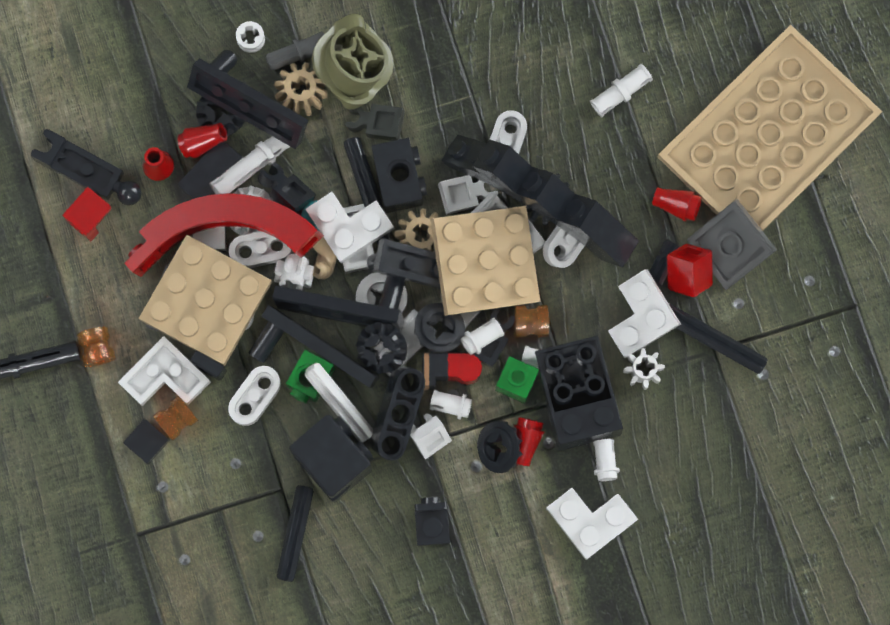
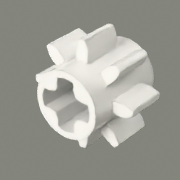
(294, 272)
(650, 362)

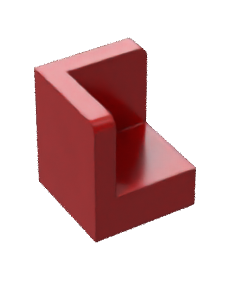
(87, 213)
(689, 270)

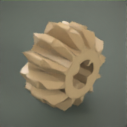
(292, 82)
(408, 234)

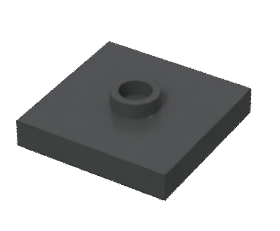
(735, 243)

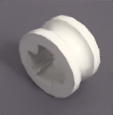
(259, 40)

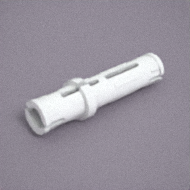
(263, 154)

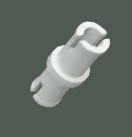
(621, 90)

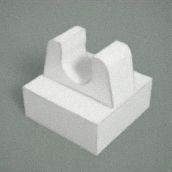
(430, 436)

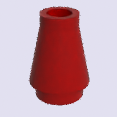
(200, 139)
(161, 169)
(679, 203)
(531, 434)

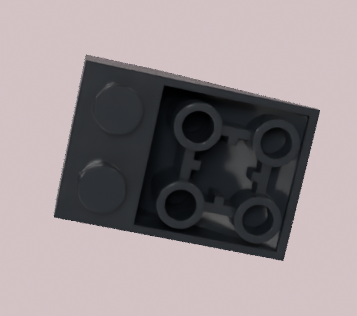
(578, 393)

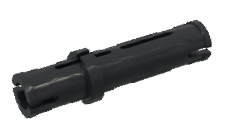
(39, 359)

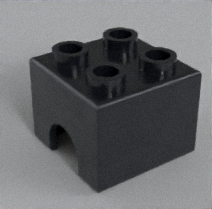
(332, 457)

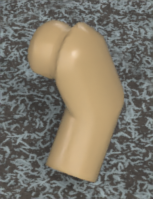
(325, 260)

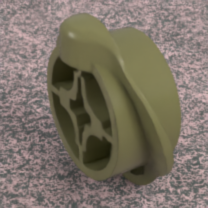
(345, 69)

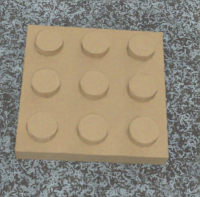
(485, 260)
(205, 300)

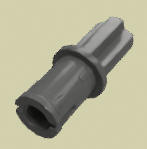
(295, 52)

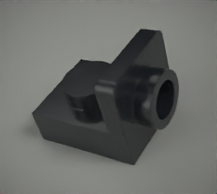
(432, 522)

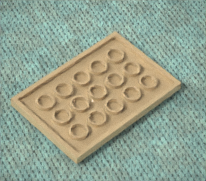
(770, 131)

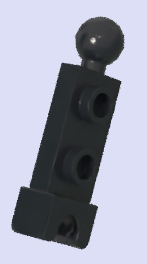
(86, 169)

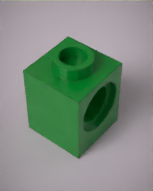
(516, 380)
(299, 391)

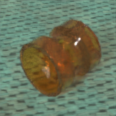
(531, 321)
(96, 346)
(175, 418)

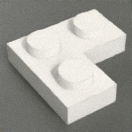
(345, 234)
(651, 315)
(161, 366)
(587, 529)

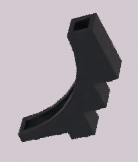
(544, 193)

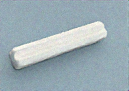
(338, 401)

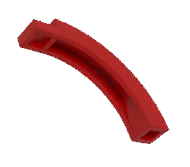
(220, 211)

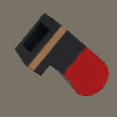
(450, 367)

